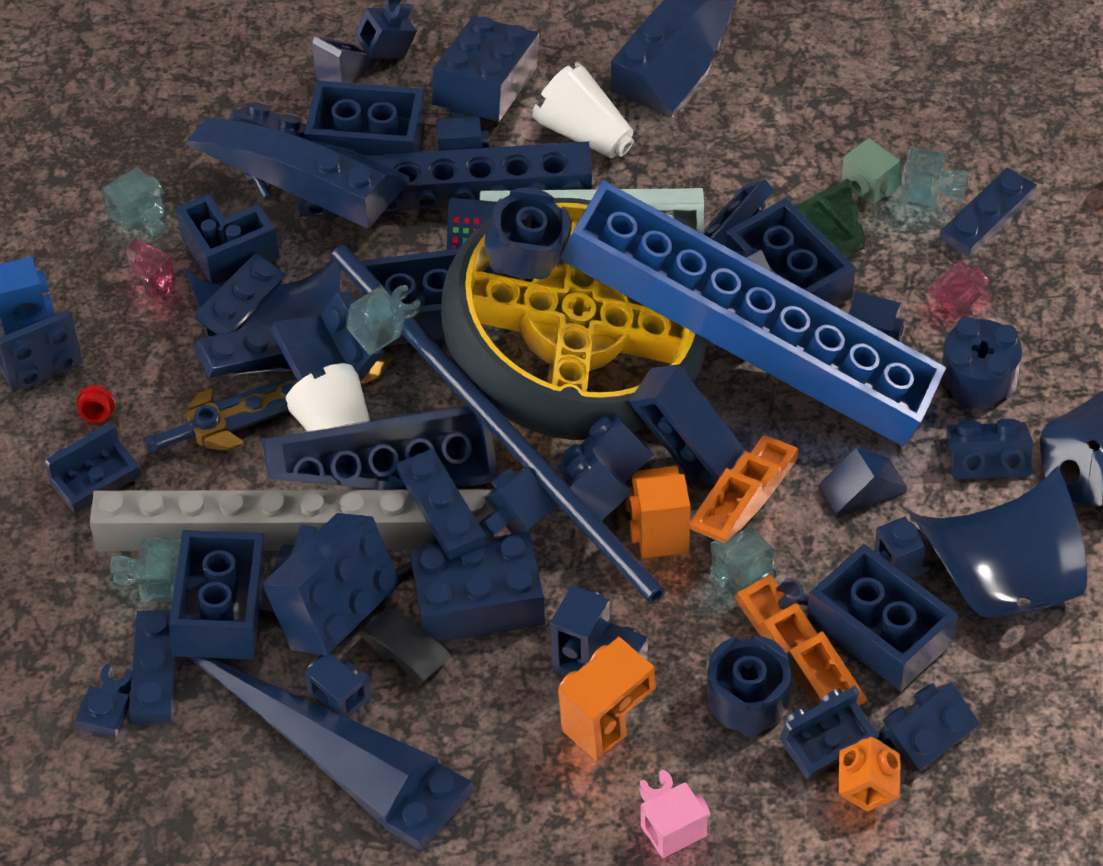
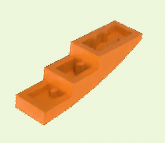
(744, 489)
(811, 655)

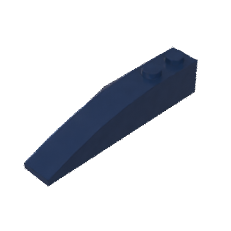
(670, 53)
(306, 168)
(369, 451)

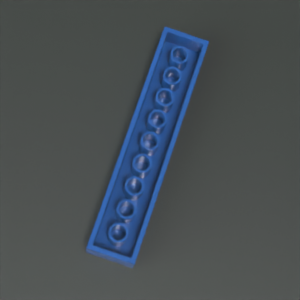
(753, 313)

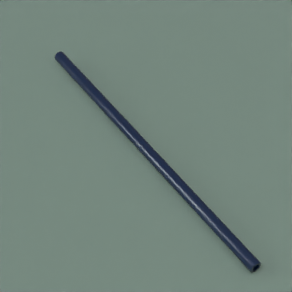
(511, 438)

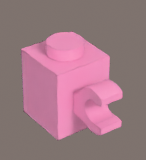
(673, 815)

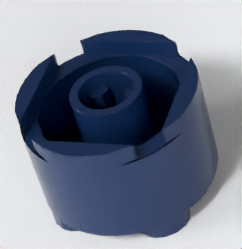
(526, 234)
(981, 362)
(749, 684)

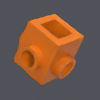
(869, 774)

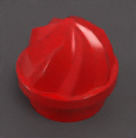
(95, 404)

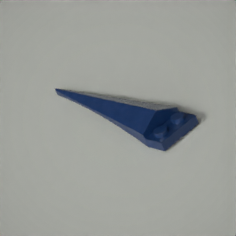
(388, 778)

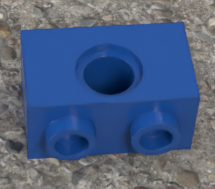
(22, 295)

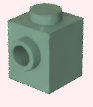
(871, 171)

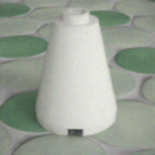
(583, 112)
(328, 399)

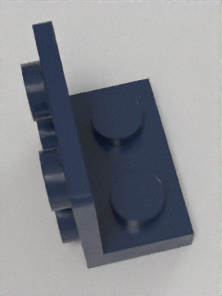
(323, 341)
(39, 351)

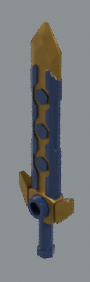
(215, 423)

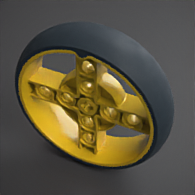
(566, 323)

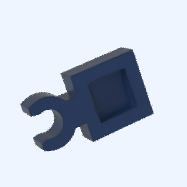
(107, 706)

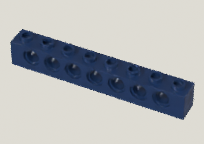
(467, 172)

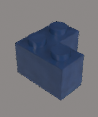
(224, 243)
(603, 464)
(583, 627)

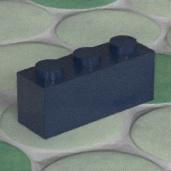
(686, 424)

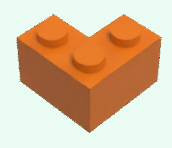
(659, 512)
(602, 694)

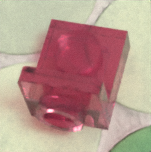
(152, 267)
(960, 288)

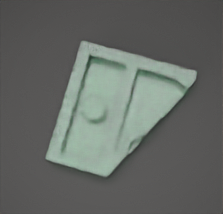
(836, 217)

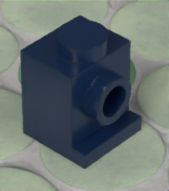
(904, 544)
(337, 685)

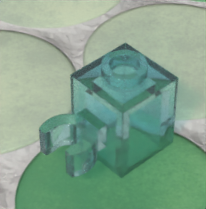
(925, 179)
(135, 201)
(379, 318)
(742, 560)
(152, 571)

